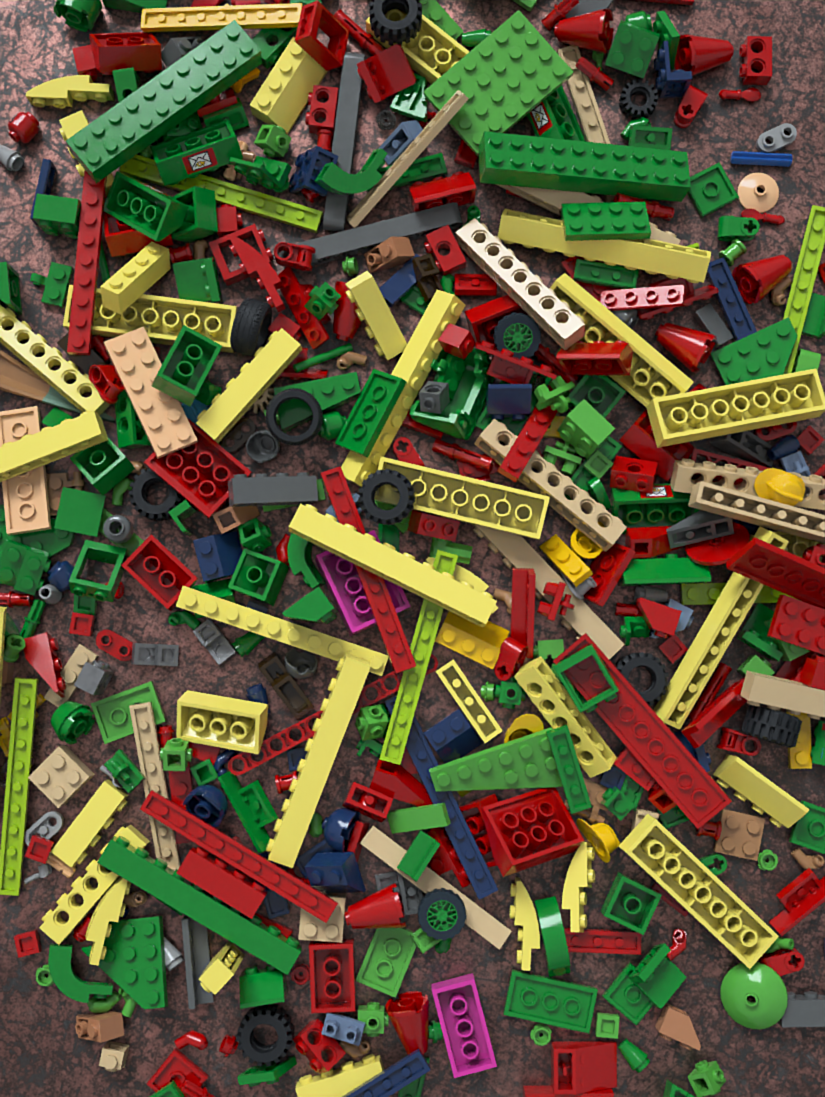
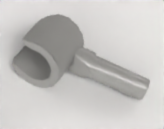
(115, 782)
(44, 870)

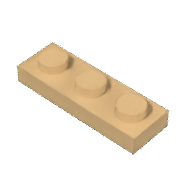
(70, 674)

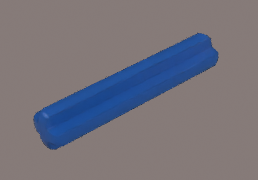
(760, 158)

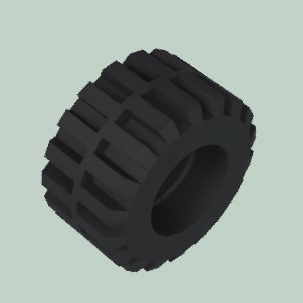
(395, 30)
(368, 491)
(140, 501)
(656, 670)
(771, 726)
(261, 1052)

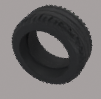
(250, 326)
(276, 402)

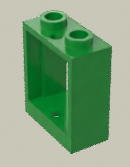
(102, 553)
(582, 654)

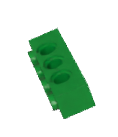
(269, 53)
(129, 428)

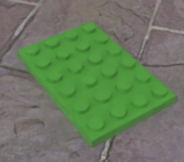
(502, 79)

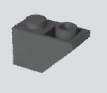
(179, 47)

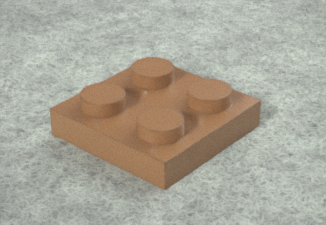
(740, 834)

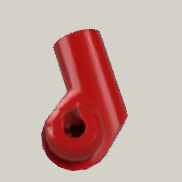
(282, 549)

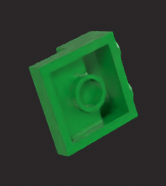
(23, 566)

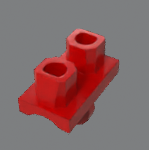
(550, 610)

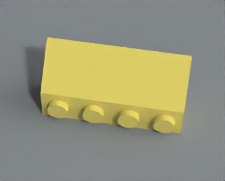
(287, 88)
(221, 721)
(759, 791)

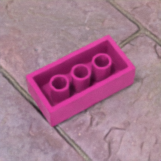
(463, 1025)

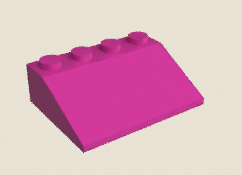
(349, 594)

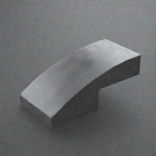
(215, 642)
(155, 654)

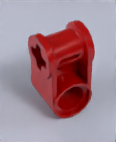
(689, 105)
(296, 256)
(106, 382)
(410, 455)
(510, 658)
(735, 742)
(781, 962)

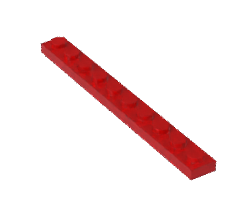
(86, 266)
(372, 584)
(239, 856)

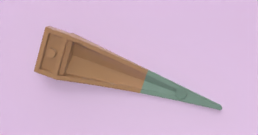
(25, 382)

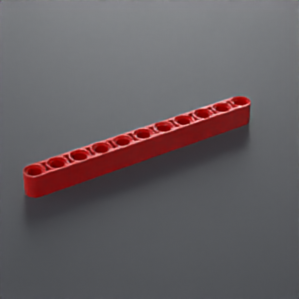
(303, 725)

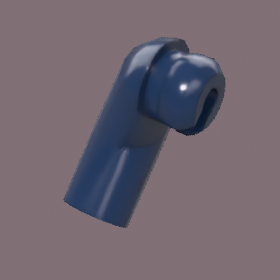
(222, 759)

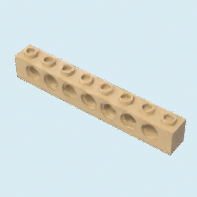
(482, 245)
(684, 469)
(539, 484)

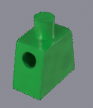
(126, 82)

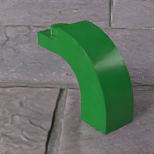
(342, 183)
(301, 561)
(553, 936)
(68, 981)

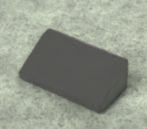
(712, 323)

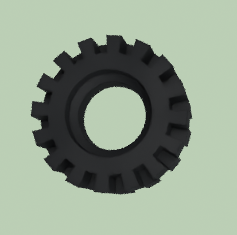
(640, 88)

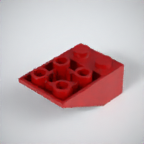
(583, 1066)

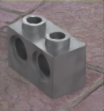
(94, 677)

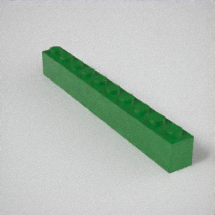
(200, 905)

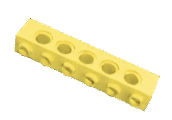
(560, 710)
(59, 929)

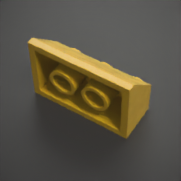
(472, 640)

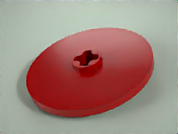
(720, 549)

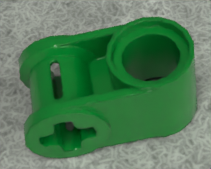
(734, 228)

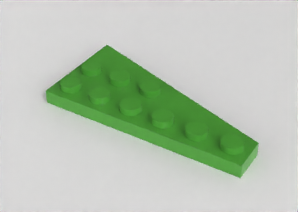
(511, 765)

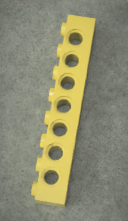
(42, 365)

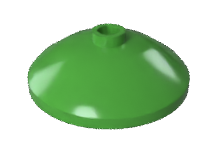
(764, 986)

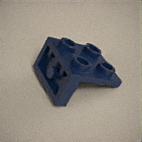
(670, 83)
(308, 168)

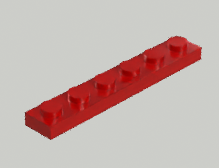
(527, 442)

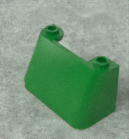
(464, 410)

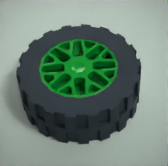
(518, 334)
(441, 914)

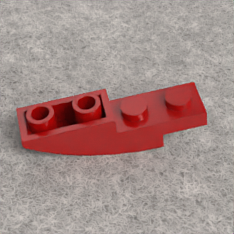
(256, 265)

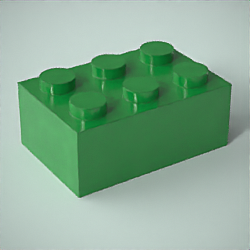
(186, 365)

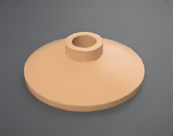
(751, 198)

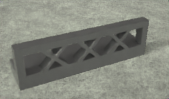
(197, 957)

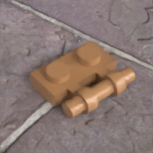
(55, 484)
(595, 794)

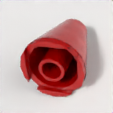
(587, 30)
(701, 53)
(760, 277)
(345, 318)
(686, 344)
(377, 910)
(410, 1020)

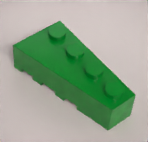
(329, 392)

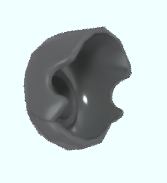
(262, 446)
(300, 664)

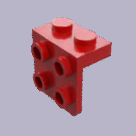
(386, 73)

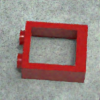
(315, 16)
(216, 245)

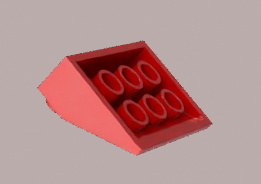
(199, 472)
(530, 830)

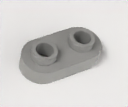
(777, 138)
(44, 826)

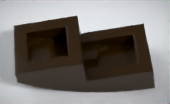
(425, 273)

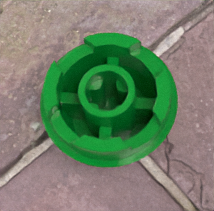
(72, 721)

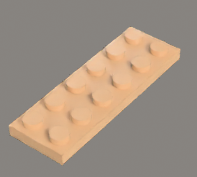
(158, 412)
(26, 494)

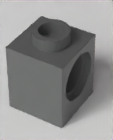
(434, 397)

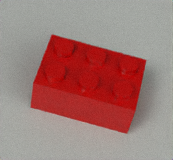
(332, 976)

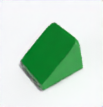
(55, 417)
(204, 772)

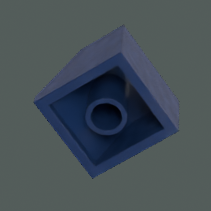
(508, 401)
(218, 555)
(452, 737)
(335, 873)

